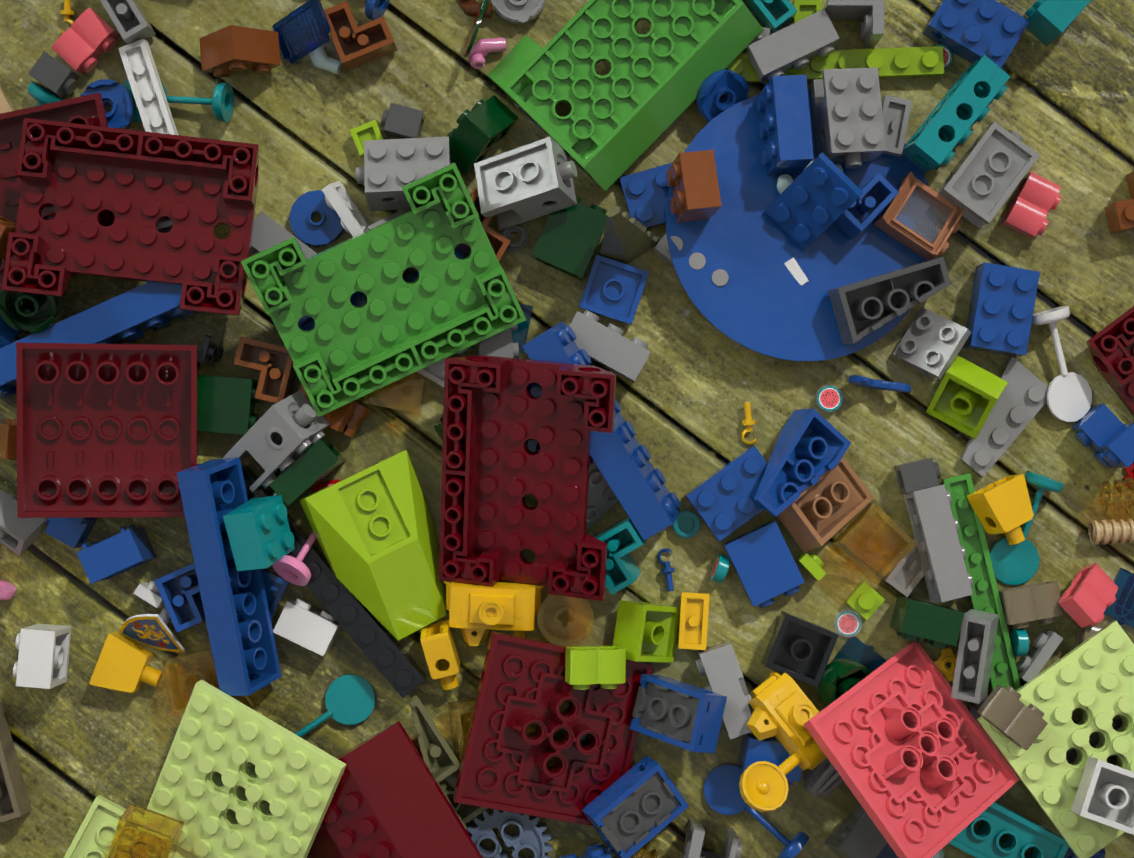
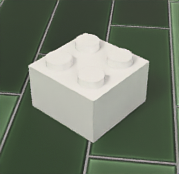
(42, 656)
(1106, 795)

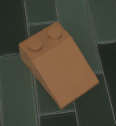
(825, 507)

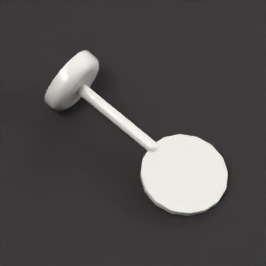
(1068, 393)

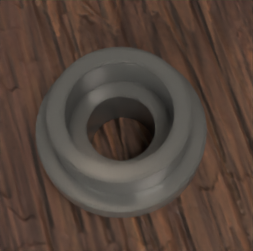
(519, 229)

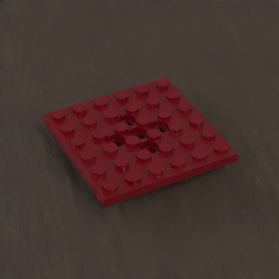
(526, 686)

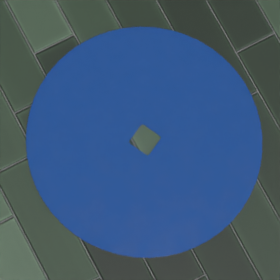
(762, 300)

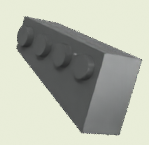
(878, 299)
(857, 837)

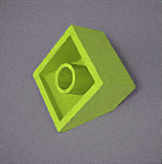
(966, 397)
(647, 631)

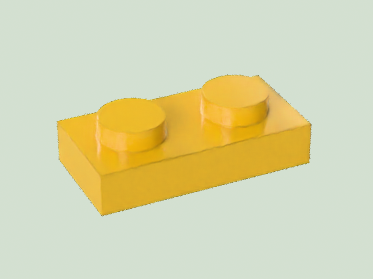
(693, 620)

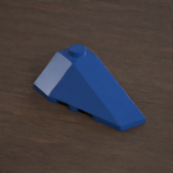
(801, 455)

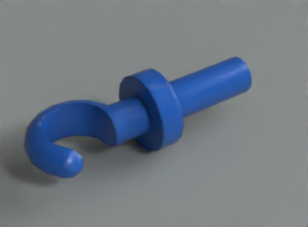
(667, 570)

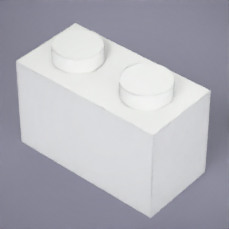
(307, 626)

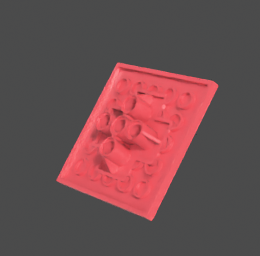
(912, 754)

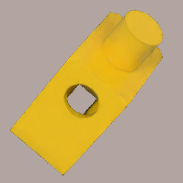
(1003, 507)
(438, 644)
(124, 665)

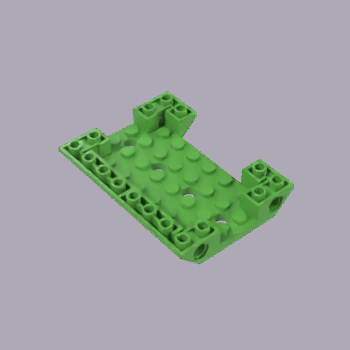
(649, 77)
(401, 322)

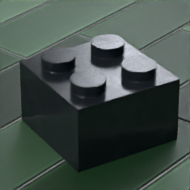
(799, 648)

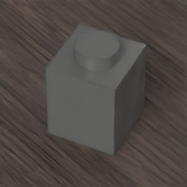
(54, 75)
(402, 122)
(917, 475)

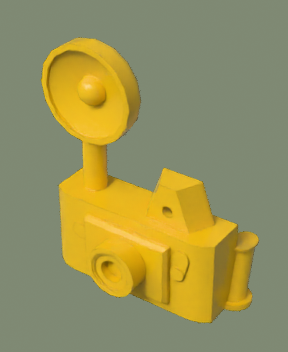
(492, 608)
(784, 711)

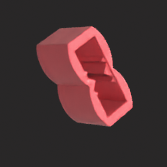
(85, 41)
(1031, 205)
(1089, 596)

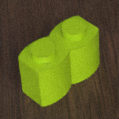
(595, 666)

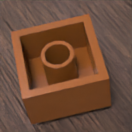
(694, 186)

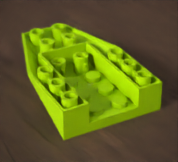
(382, 543)

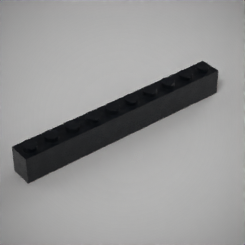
(354, 618)

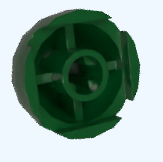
(840, 677)

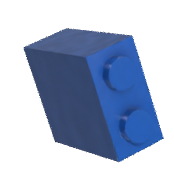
(764, 564)

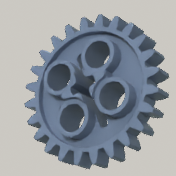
(529, 835)

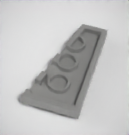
(1013, 412)

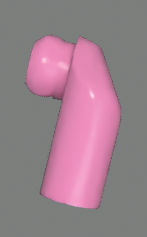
(483, 48)

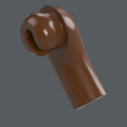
(471, 8)

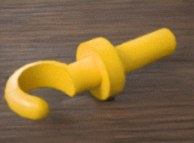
(67, 13)
(748, 422)

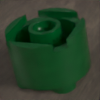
(29, 315)

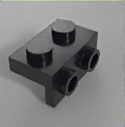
(210, 352)

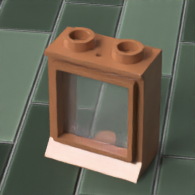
(920, 218)

